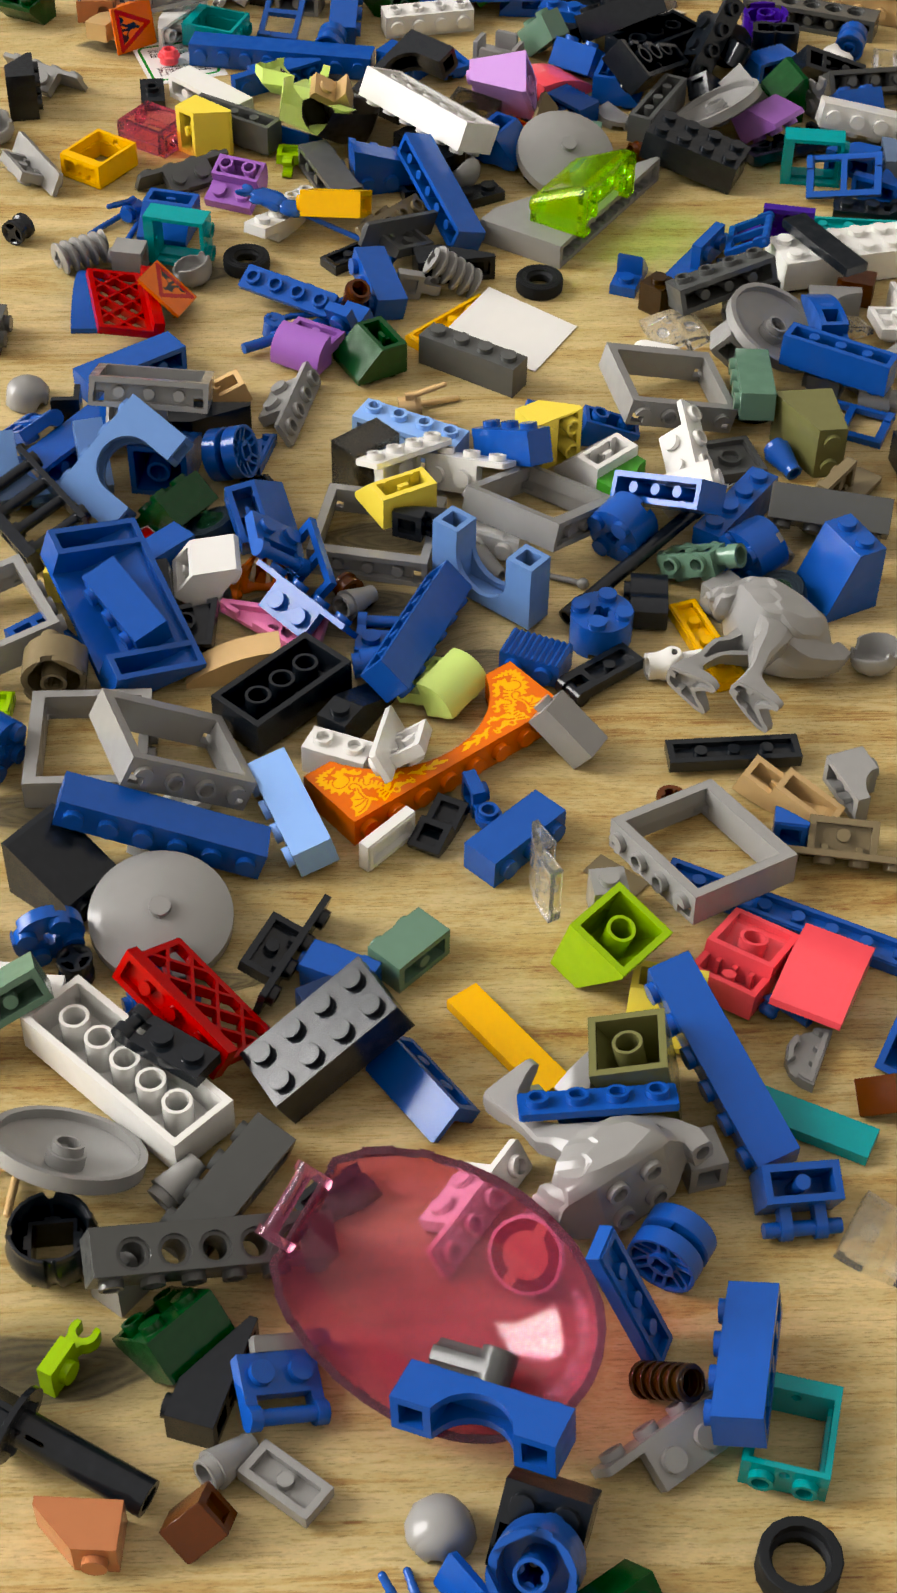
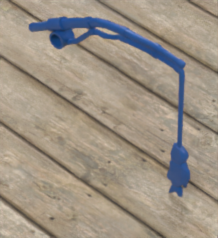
(278, 202)

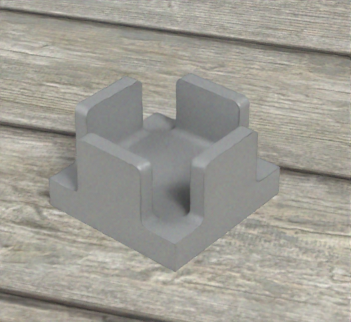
(504, 43)

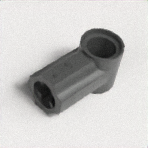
(486, 1363)

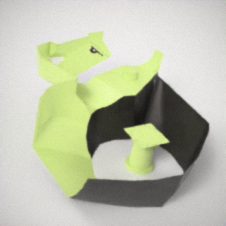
(311, 115)

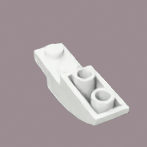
(170, 24)
(274, 224)

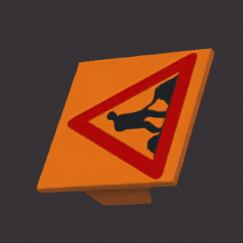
(132, 26)
(166, 289)

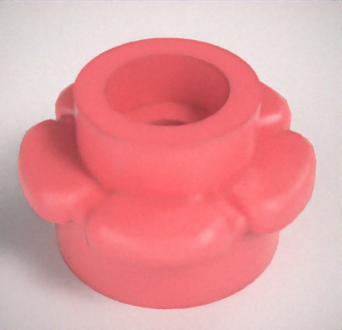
(169, 56)

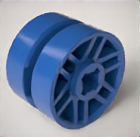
(230, 453)
(672, 1247)

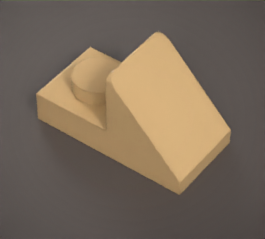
(332, 92)

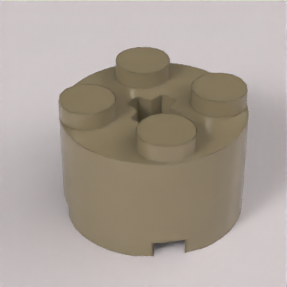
(54, 663)

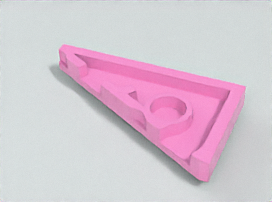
(260, 621)

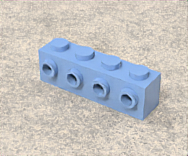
(409, 423)
(293, 813)

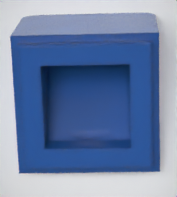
(790, 827)

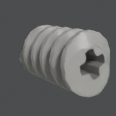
(80, 251)
(453, 269)

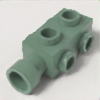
(700, 560)

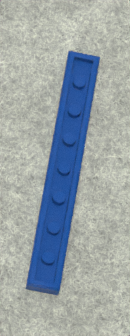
(795, 916)

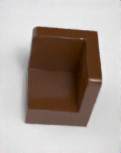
(877, 1095)
(198, 1522)

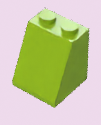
(609, 939)

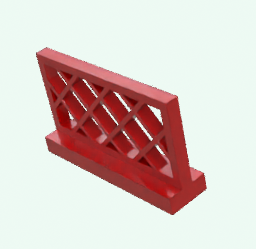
(150, 310)
(164, 997)

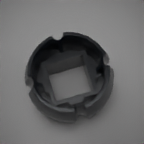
(47, 1223)

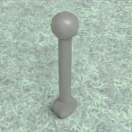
(582, 583)

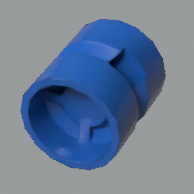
(332, 32)
(852, 38)

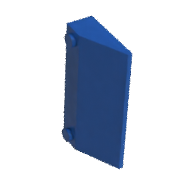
(79, 549)

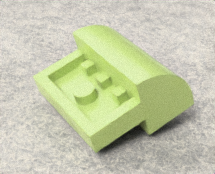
(447, 684)

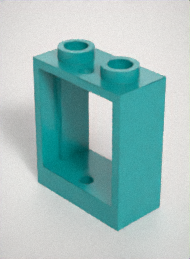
(215, 20)
(823, 177)
(153, 232)
(809, 1400)

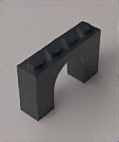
(417, 53)

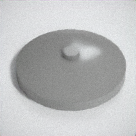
(722, 103)
(554, 141)
(761, 316)
(159, 900)
(70, 1151)

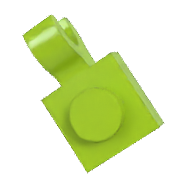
(287, 156)
(62, 1362)

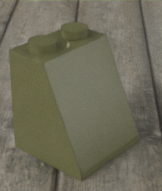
(813, 427)
(632, 1051)

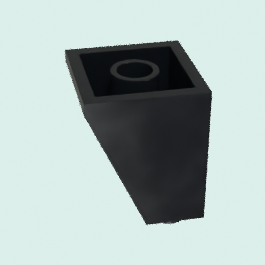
(53, 864)

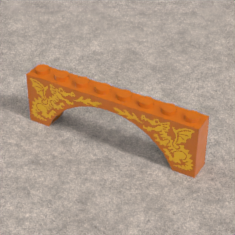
(360, 801)

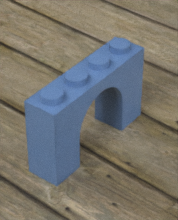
(131, 425)
(84, 434)
(527, 577)

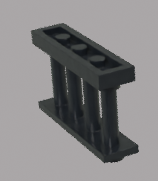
(15, 533)

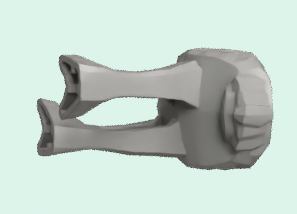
(770, 634)
(604, 1168)

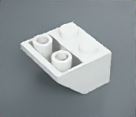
(598, 460)
(206, 568)

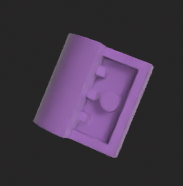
(229, 175)
(303, 342)

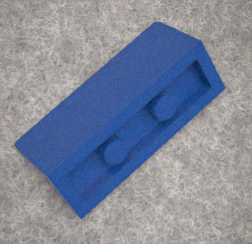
(421, 1088)

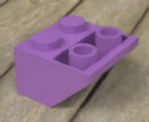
(766, 118)

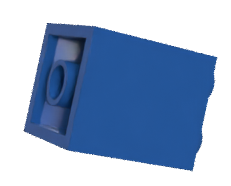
(152, 472)
(843, 568)

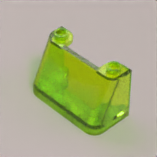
(578, 189)

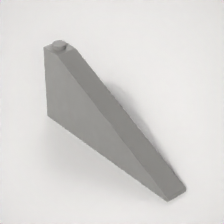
(511, 228)

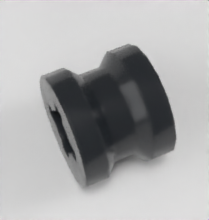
(18, 229)
(75, 960)

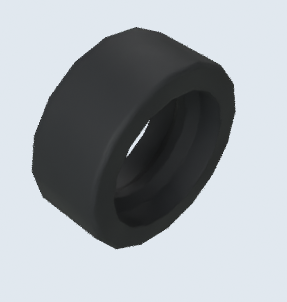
(807, 1532)

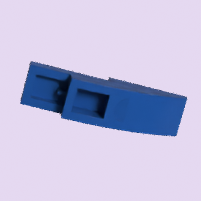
(300, 67)
(825, 313)
(600, 423)

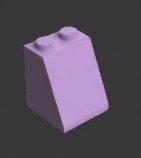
(508, 79)

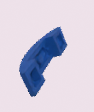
(81, 310)

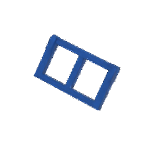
(268, 11)
(844, 158)
(765, 219)
(877, 441)
(318, 557)

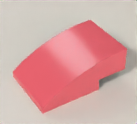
(552, 77)
(745, 960)
(822, 976)

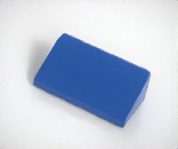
(296, 136)

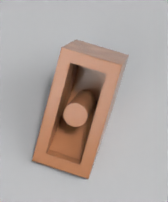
(84, 1530)

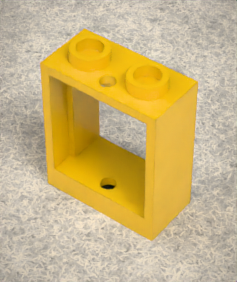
(79, 161)
(334, 203)

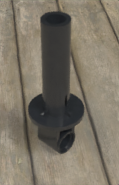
(737, 48)
(69, 1453)

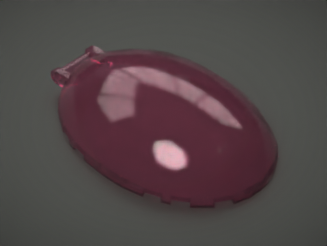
(425, 1251)

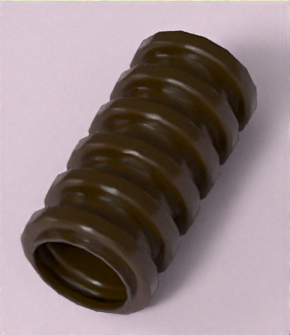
(667, 1381)

